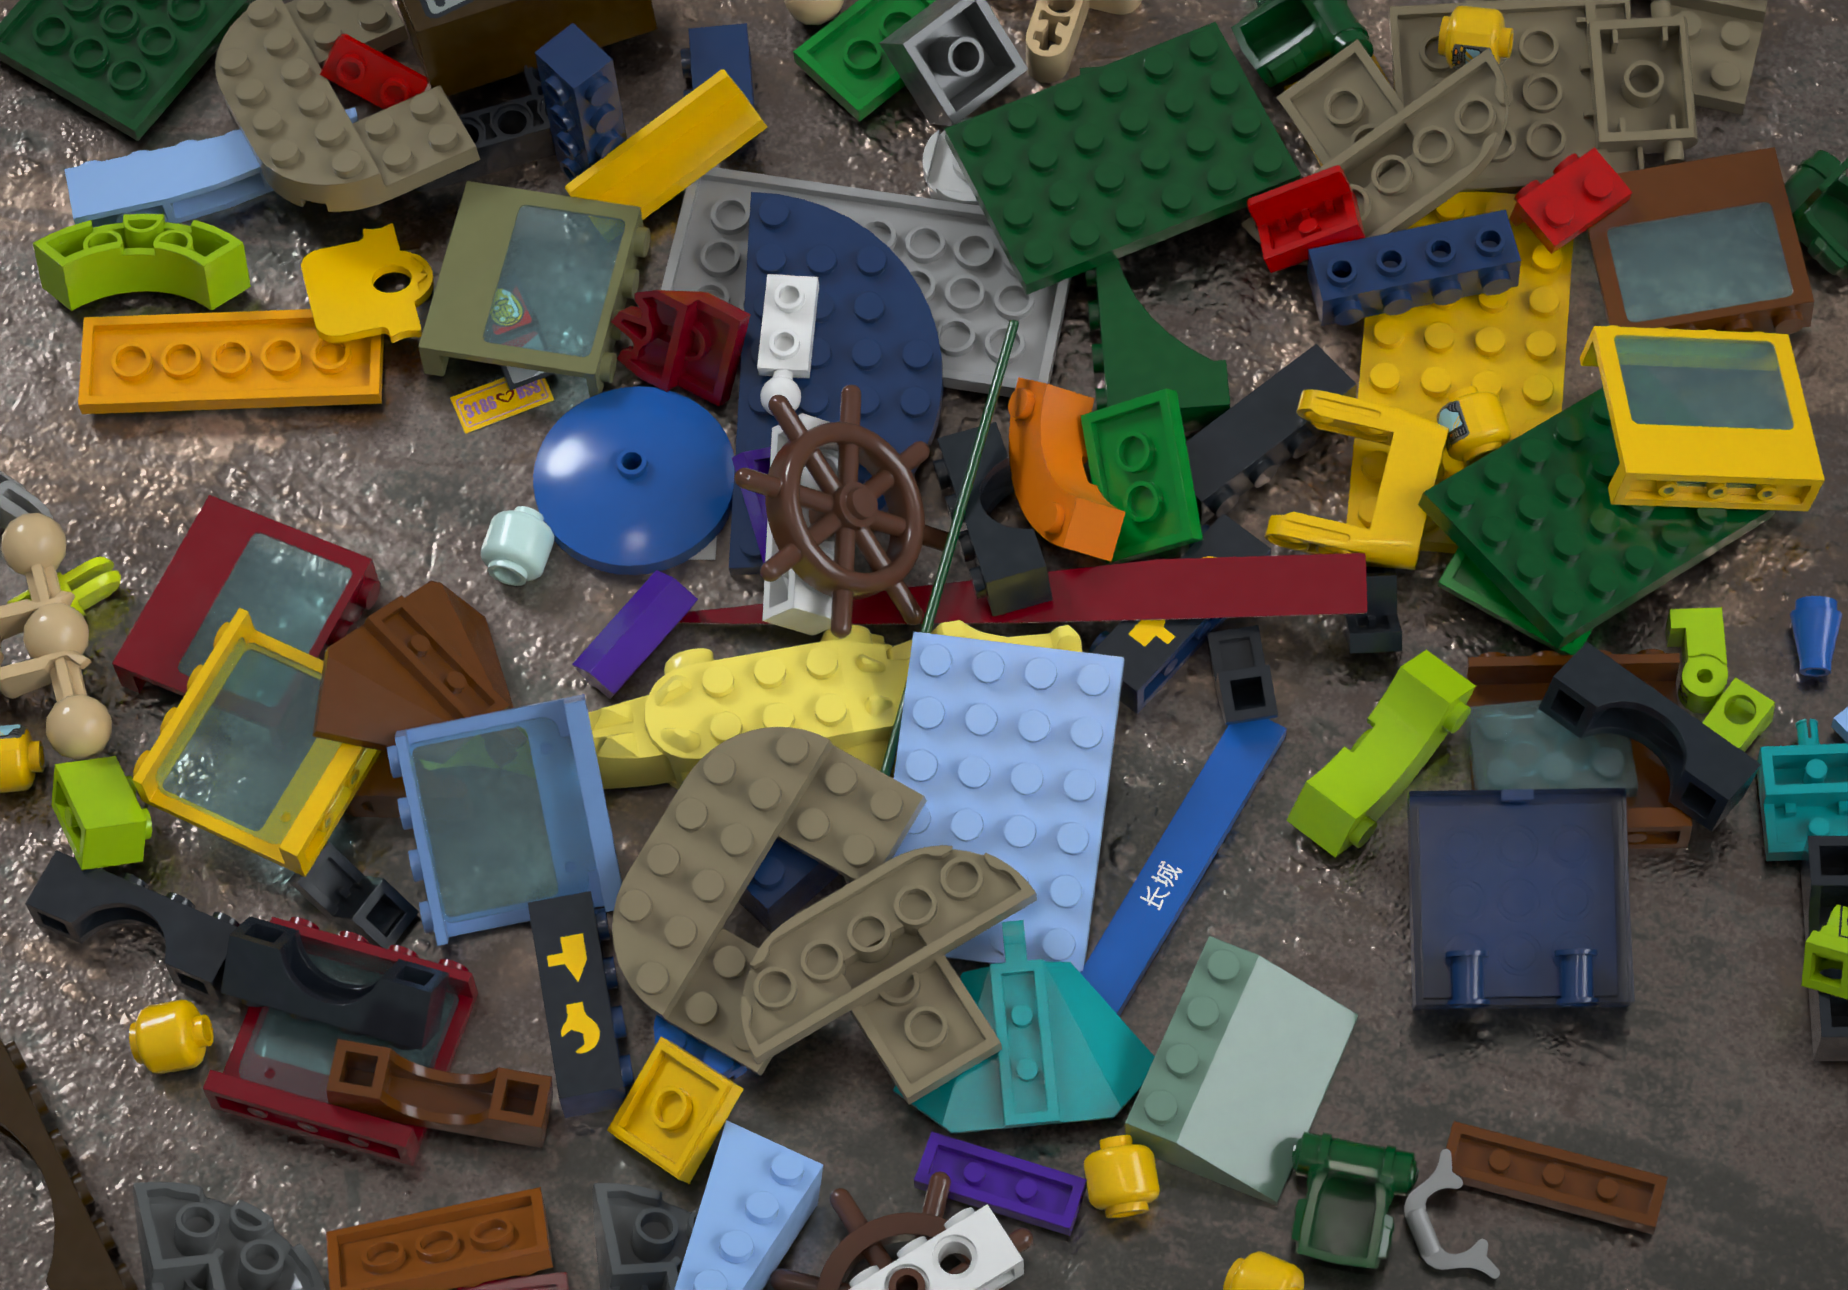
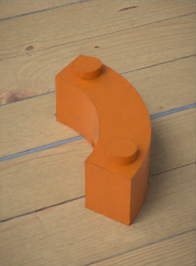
(1049, 472)

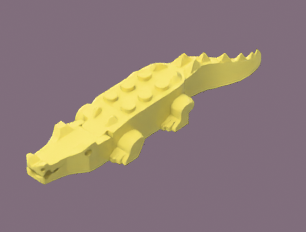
(828, 687)

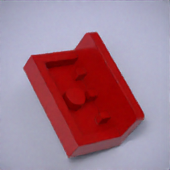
(371, 73)
(1570, 200)
(1305, 216)

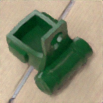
(1293, 34)
(1820, 209)
(1348, 1198)

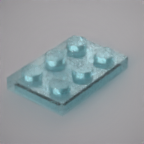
(1529, 750)

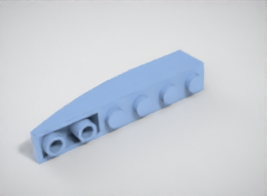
(171, 181)

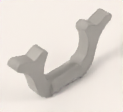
(1424, 1232)

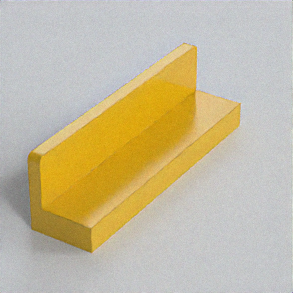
(673, 148)

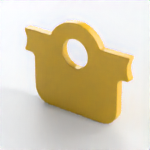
(343, 293)

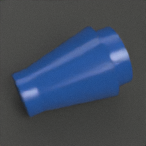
(1815, 633)

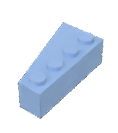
(748, 1212)

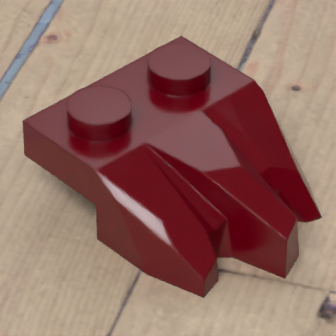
(684, 341)

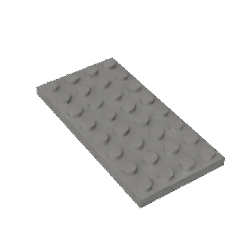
(939, 242)

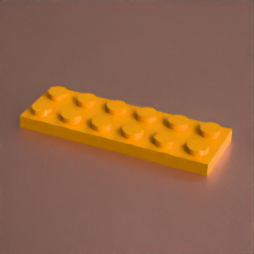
(222, 363)

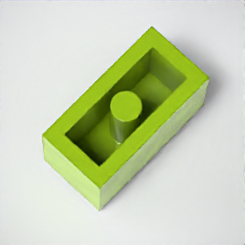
(100, 812)

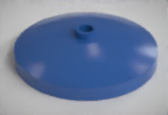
(635, 480)

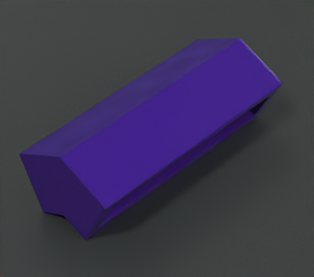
(634, 633)

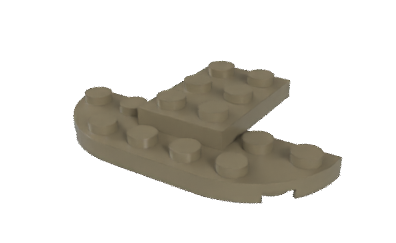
(1396, 155)
(883, 959)

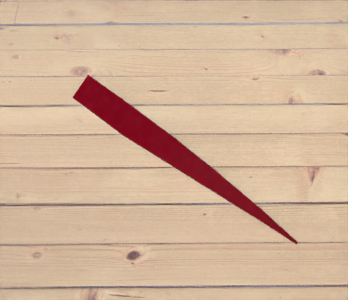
(1139, 592)

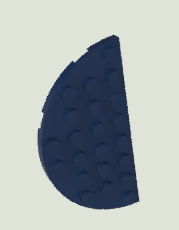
(867, 333)

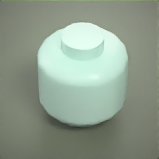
(517, 546)

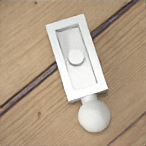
(787, 335)

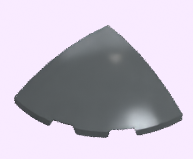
(639, 1238)
(214, 1245)

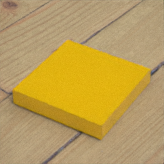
(675, 1110)

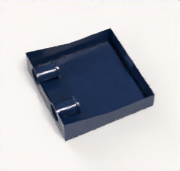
(1519, 899)

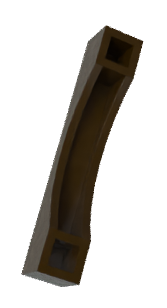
(80, 1244)

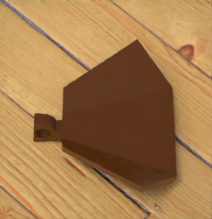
(408, 669)

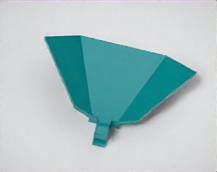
(1060, 1051)

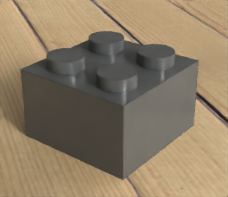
(953, 58)

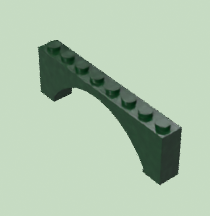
(1143, 357)

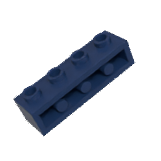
(580, 100)
(1413, 268)

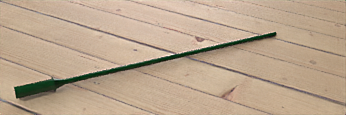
(956, 523)

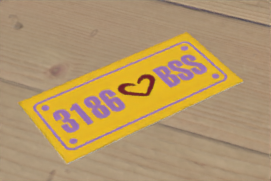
(496, 402)

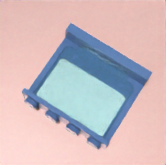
(505, 815)

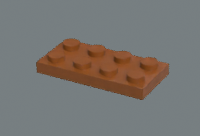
(444, 1246)

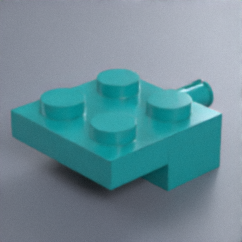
(1802, 792)

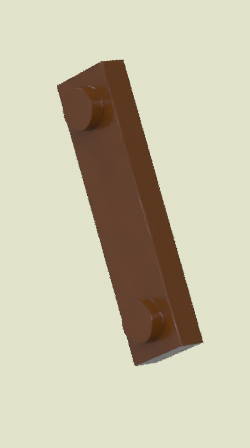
(1556, 1177)

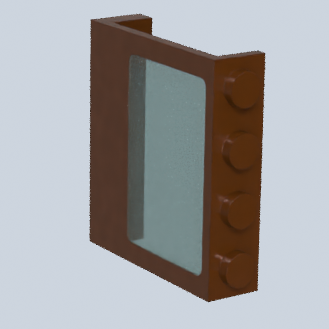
(1704, 249)

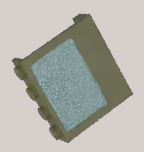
(535, 283)

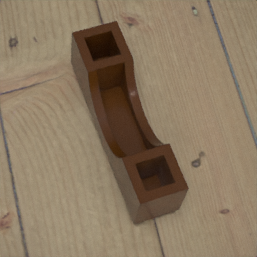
(488, 1105)

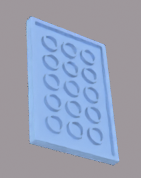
(1017, 768)

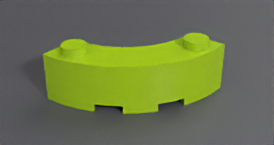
(140, 256)
(1361, 783)

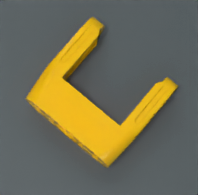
(1410, 470)

